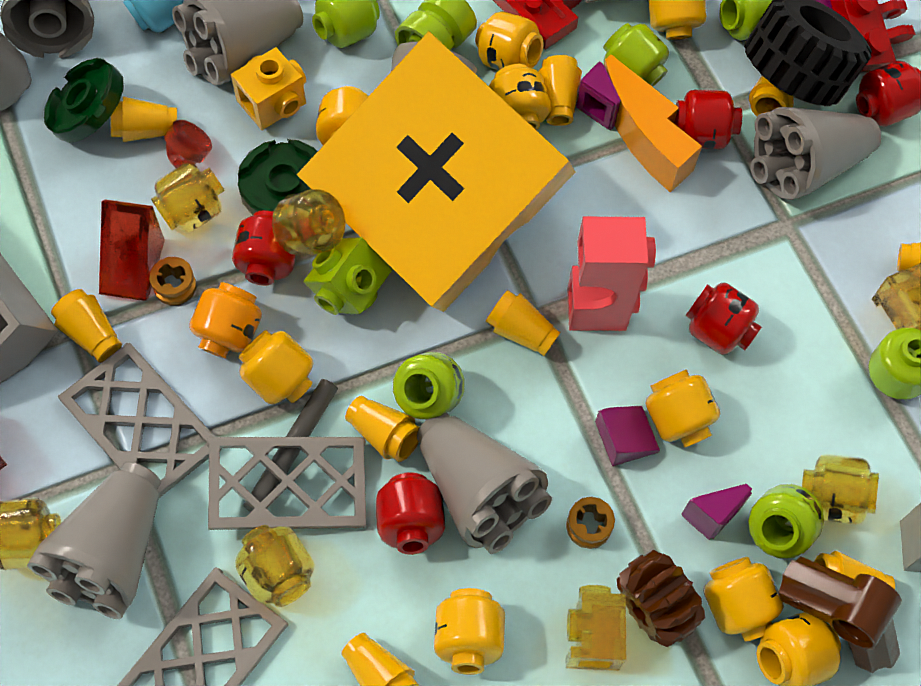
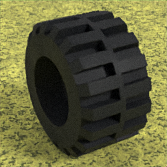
(807, 50)

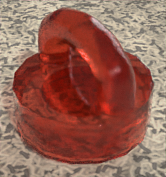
(186, 141)

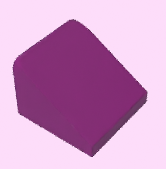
(598, 97)
(626, 434)
(714, 510)

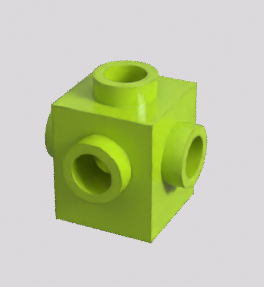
(347, 277)

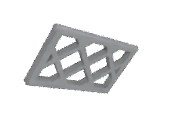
(151, 382)
(260, 447)
(189, 616)

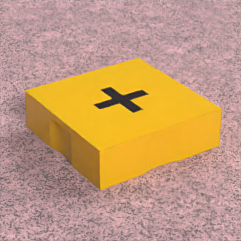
(437, 172)

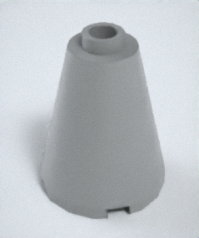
(48, 25)

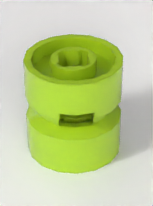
(446, 19)

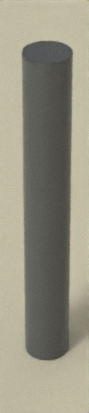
(302, 427)

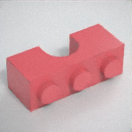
(609, 272)

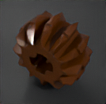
(661, 598)

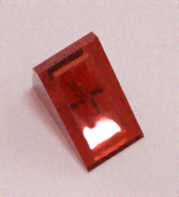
(128, 249)

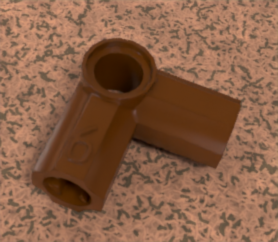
(855, 608)

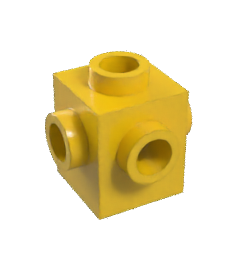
(269, 88)

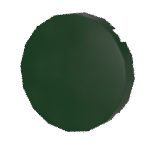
(84, 101)
(271, 173)

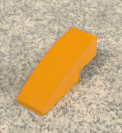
(648, 127)

